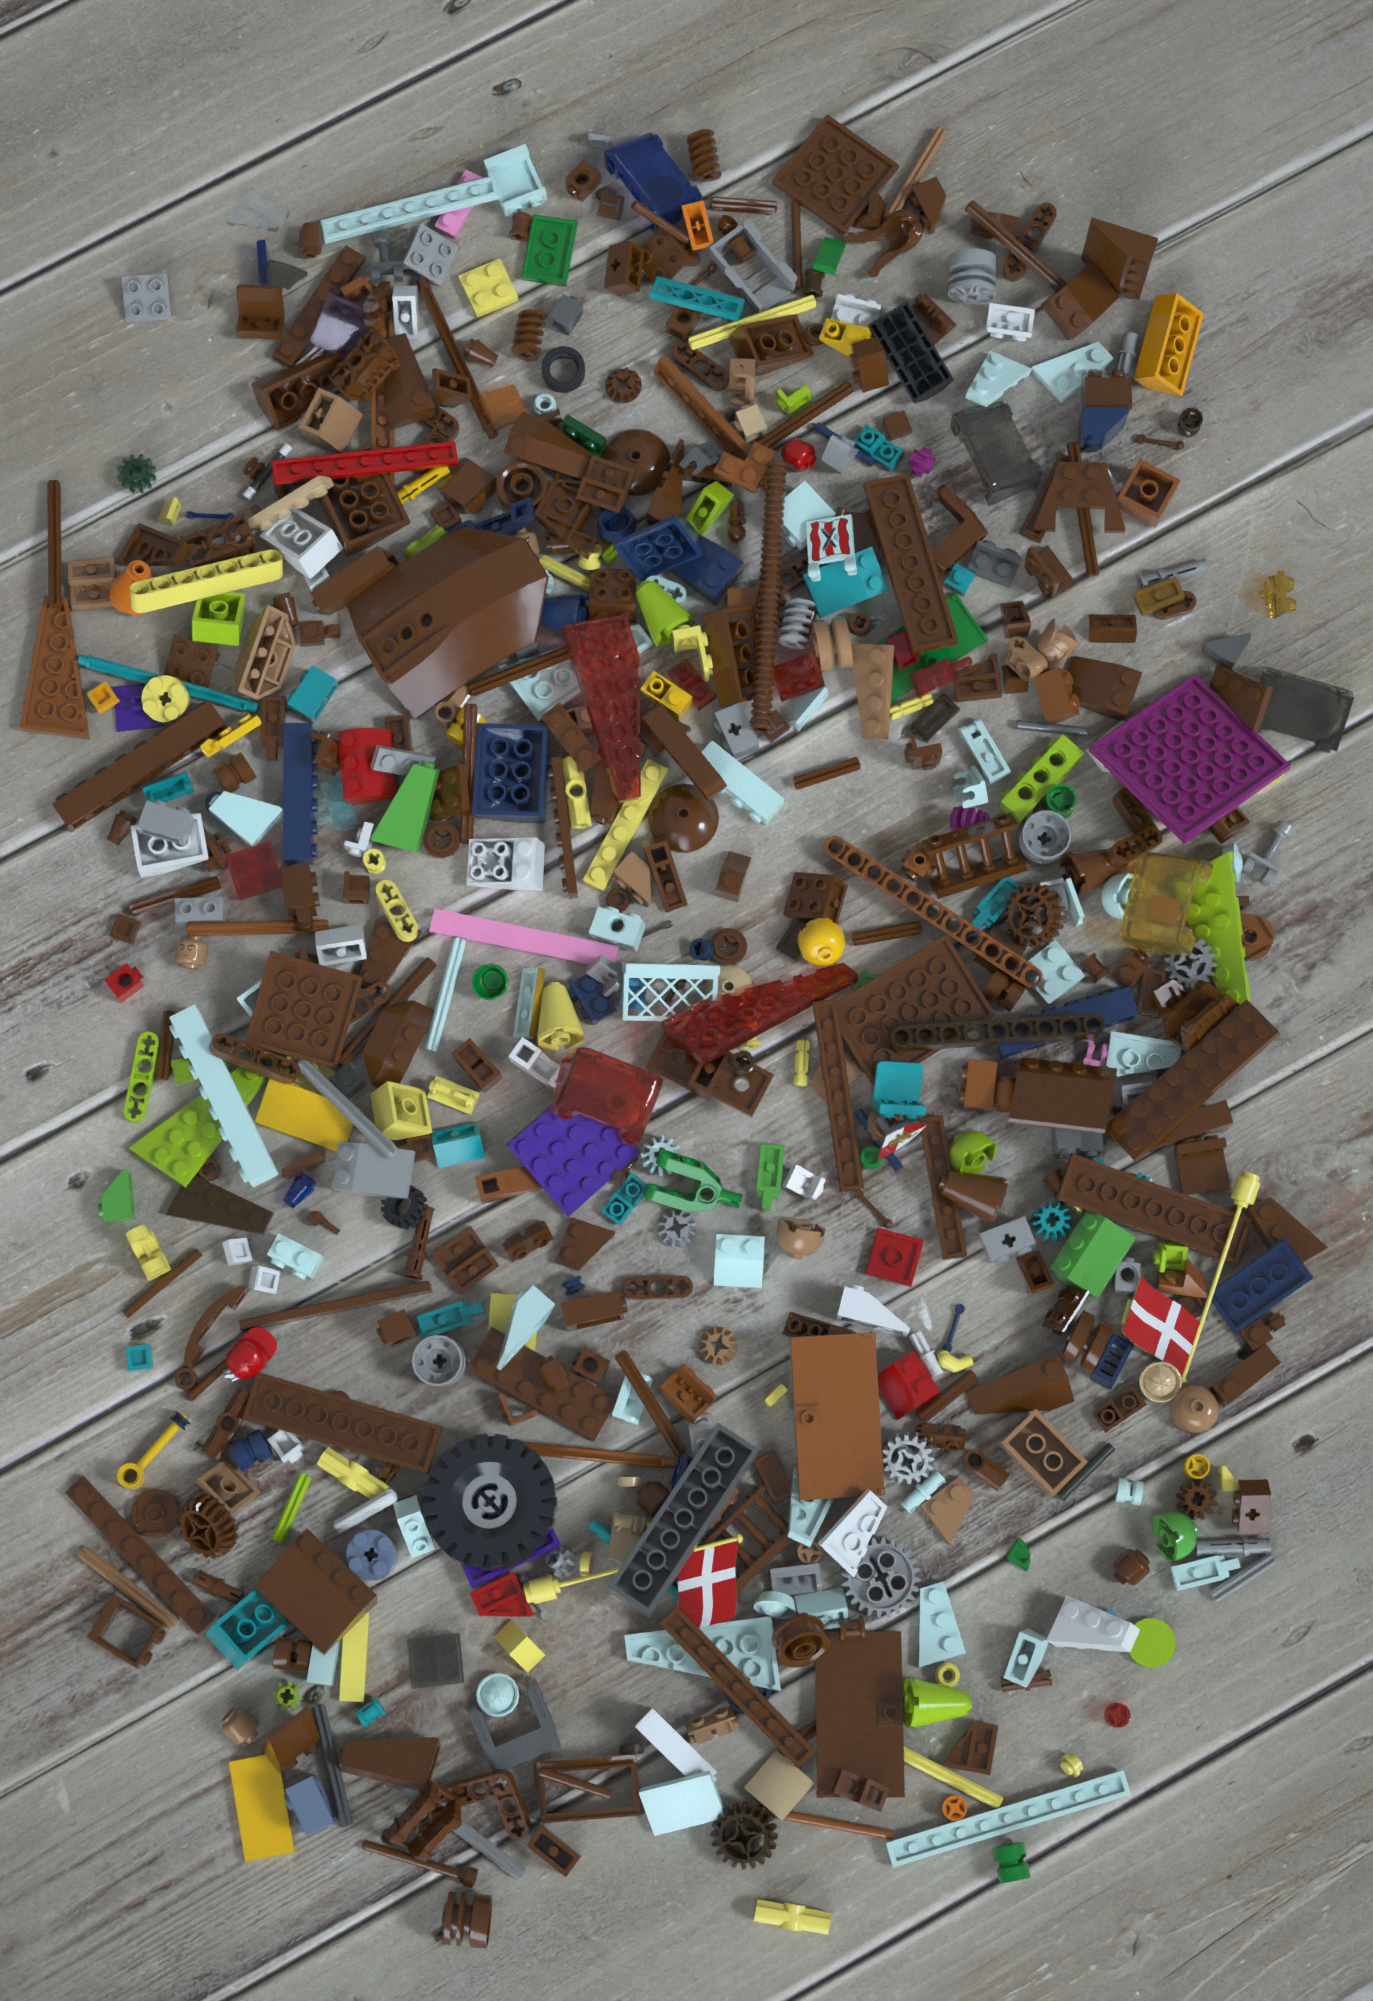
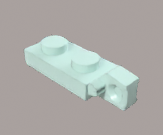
(1202, 1572)

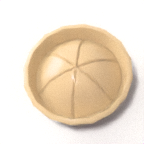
(1160, 1381)

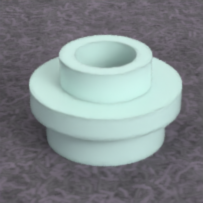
(544, 398)

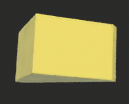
(519, 1646)

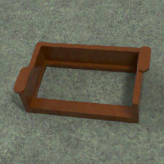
(587, 1764)

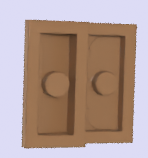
(91, 583)

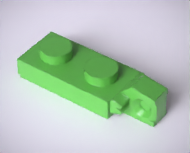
(770, 1173)

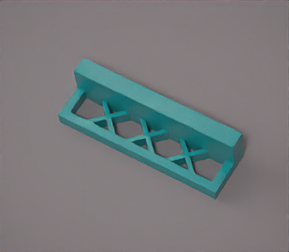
(697, 298)

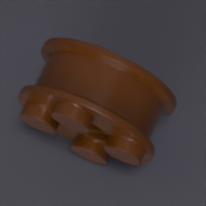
(519, 473)
(800, 1640)

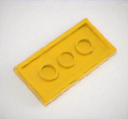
(303, 1115)
(261, 1808)

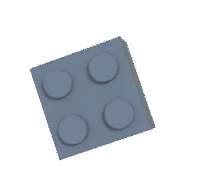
(310, 1805)

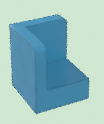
(634, 985)

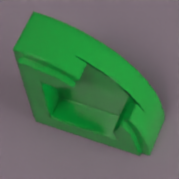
(1019, 1554)

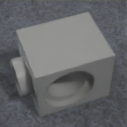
(1121, 1286)

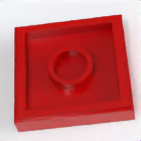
(894, 1257)

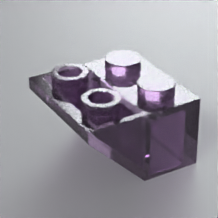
(338, 325)

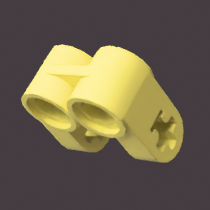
(148, 1251)

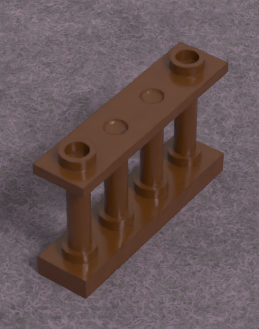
(980, 874)
(770, 1547)

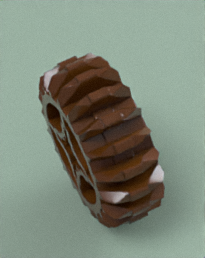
(1047, 923)
(207, 1526)

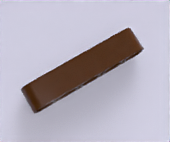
(683, 751)

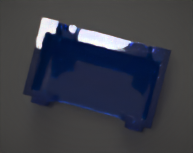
(651, 176)

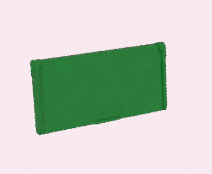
(969, 638)

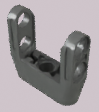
(521, 1748)

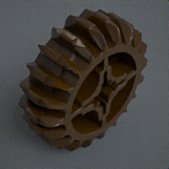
(754, 1831)

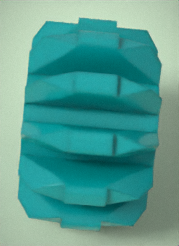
(1059, 1226)

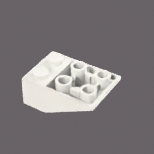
(506, 863)

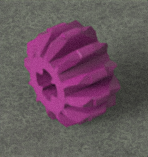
(964, 817)

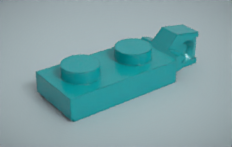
(993, 905)
(448, 1318)

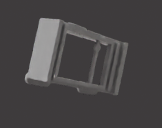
(771, 293)

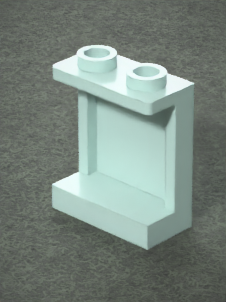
(516, 180)

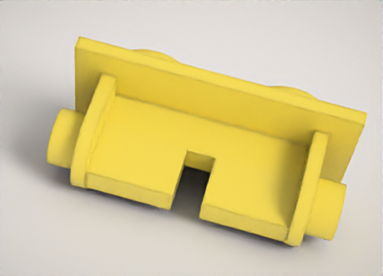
(453, 1095)

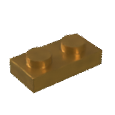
(1158, 596)

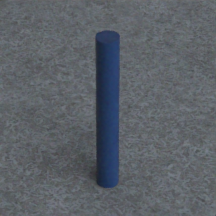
(861, 455)
(891, 1158)

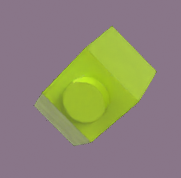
(709, 507)

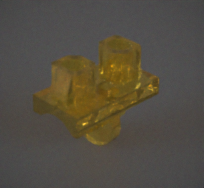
(1275, 594)

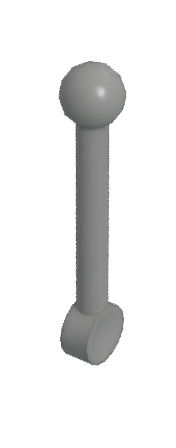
(545, 1614)

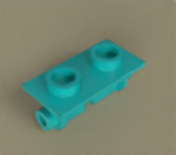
(169, 788)

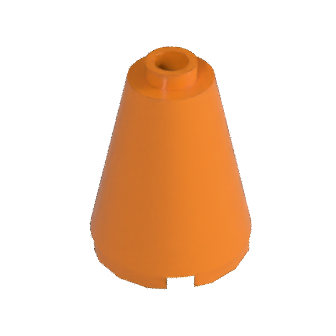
(120, 586)

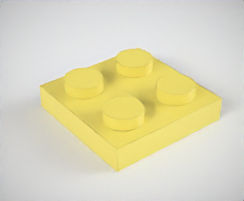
(488, 288)

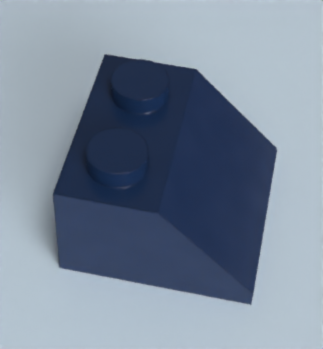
(1099, 426)

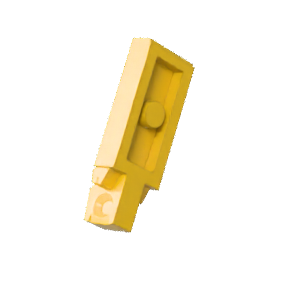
(230, 735)

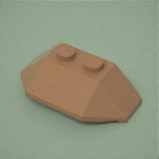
(265, 654)

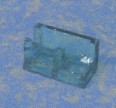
(340, 810)

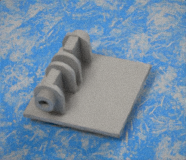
(146, 297)

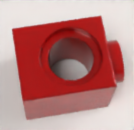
(115, 978)

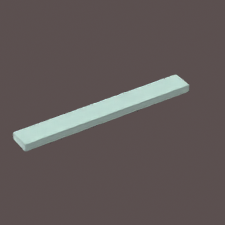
(410, 209)

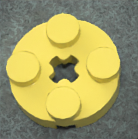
(176, 691)

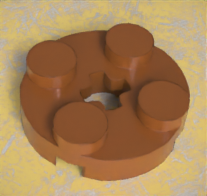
(1263, 939)

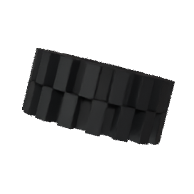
(411, 1216)

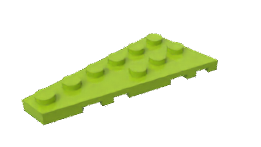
(1217, 920)
(191, 1135)

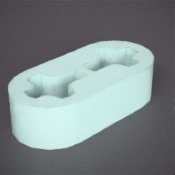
(670, 586)

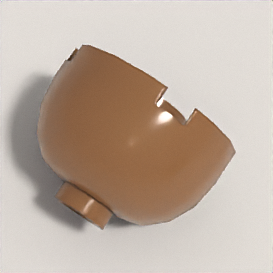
(799, 1237)
(1194, 1409)

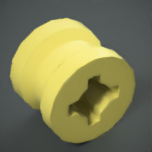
(593, 562)

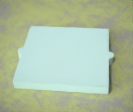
(1073, 902)

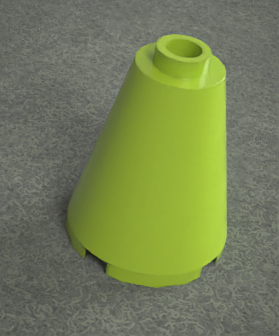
(661, 612)
(932, 1703)

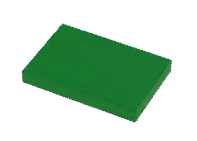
(549, 250)

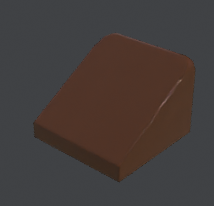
(1013, 682)

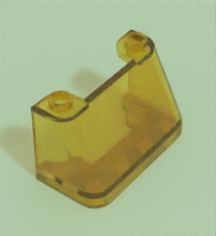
(1161, 902)

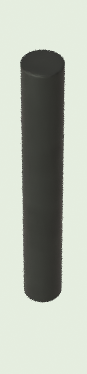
(1085, 1471)

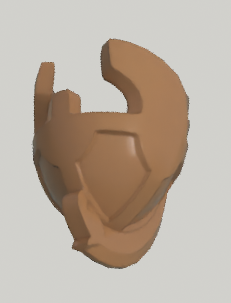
(1056, 645)

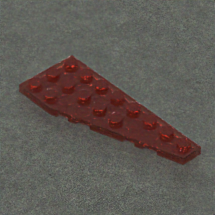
(608, 679)
(723, 1024)

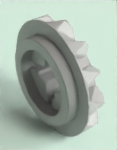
(670, 1237)

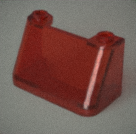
(606, 1092)

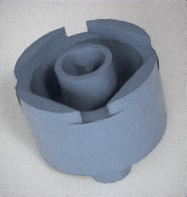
(380, 1566)

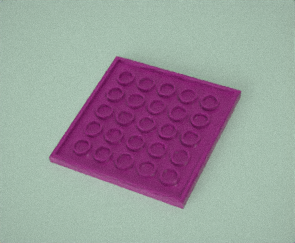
(1189, 758)

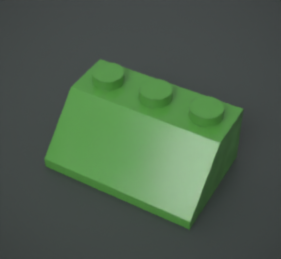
(1092, 1253)

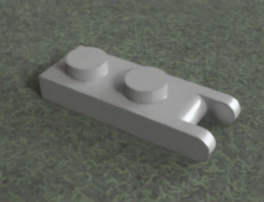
(397, 760)

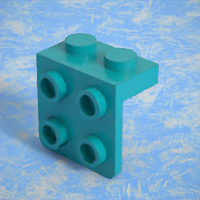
(898, 1089)

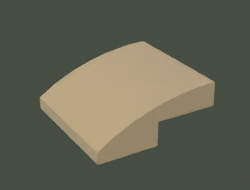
(778, 1785)

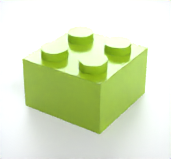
(219, 618)

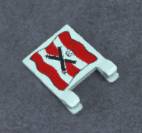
(830, 542)

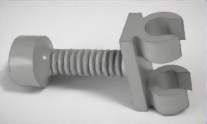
(1282, 830)

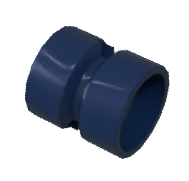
(250, 1450)

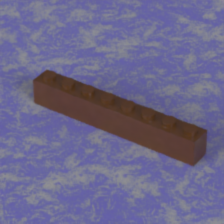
(139, 766)

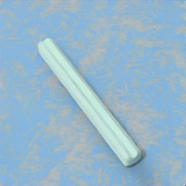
(445, 994)

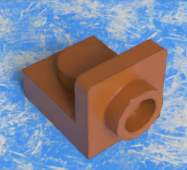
(356, 289)

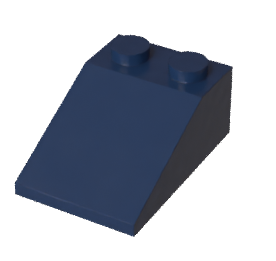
(710, 573)

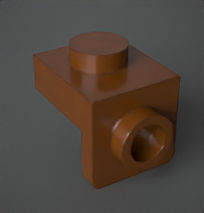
(1132, 967)

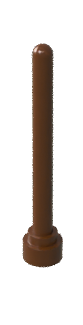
(466, 1875)

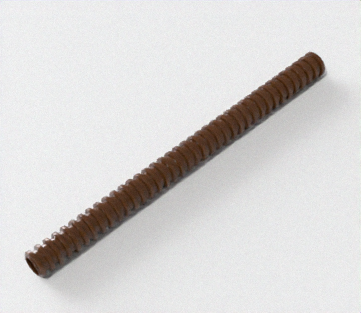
(768, 595)

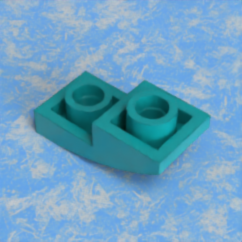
(878, 447)
(625, 1199)

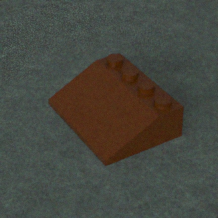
(1120, 256)
(363, 509)
(1063, 1095)
(316, 1591)

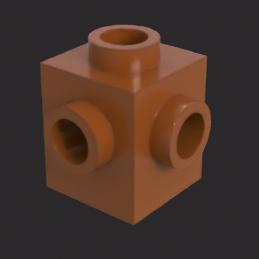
(915, 871)

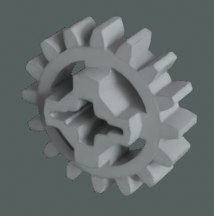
(1194, 971)
(912, 1448)

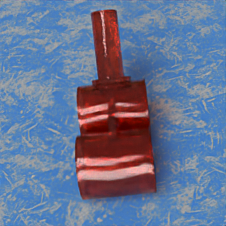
(937, 675)

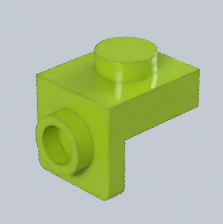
(1169, 1256)

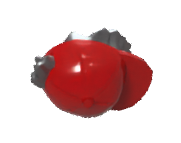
(249, 1354)

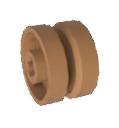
(834, 643)

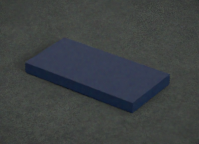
(1260, 1285)

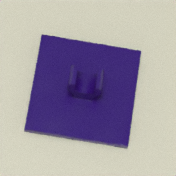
(130, 710)

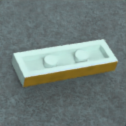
(529, 1003)

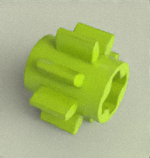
(294, 1691)

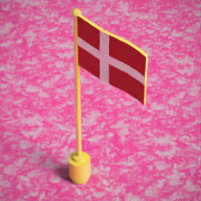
(1166, 1326)
(704, 1583)

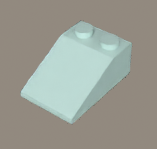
(528, 1316)

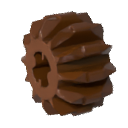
(1189, 1494)

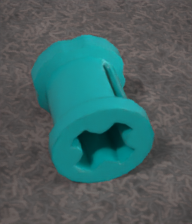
(370, 1712)

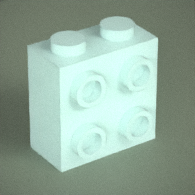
(800, 507)

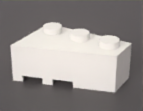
(1092, 1628)

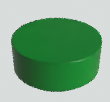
(868, 1157)

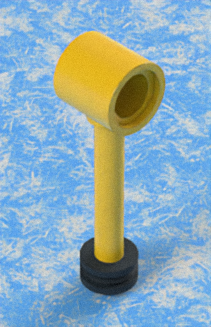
(179, 1421)

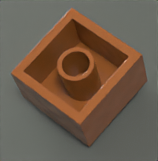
(1147, 493)

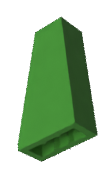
(409, 811)

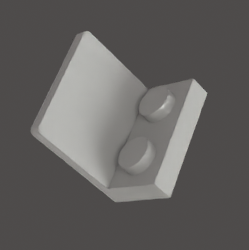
(427, 253)

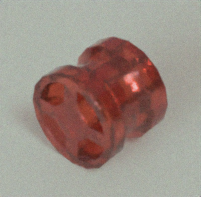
(1121, 1716)

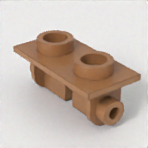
(700, 1727)

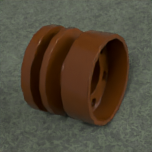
(467, 1920)

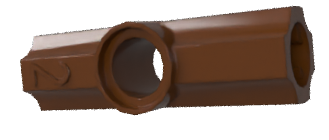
(219, 1438)

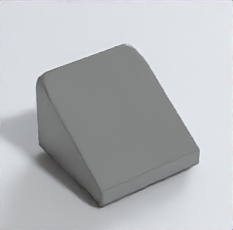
(600, 140)

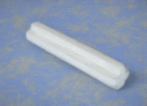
(365, 1511)

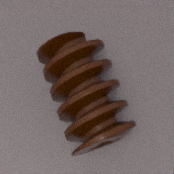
(703, 156)
(527, 334)

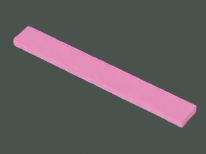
(520, 938)

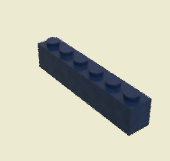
(299, 795)
(1112, 1007)

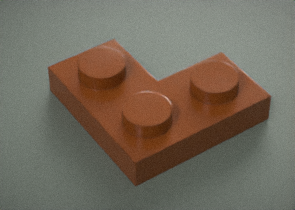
(745, 473)

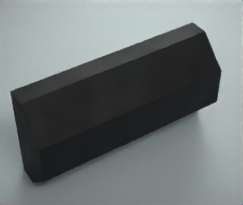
(911, 353)

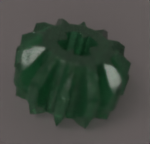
(135, 481)

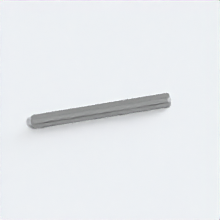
(347, 1108)
(481, 1844)

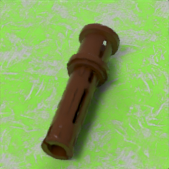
(417, 1253)

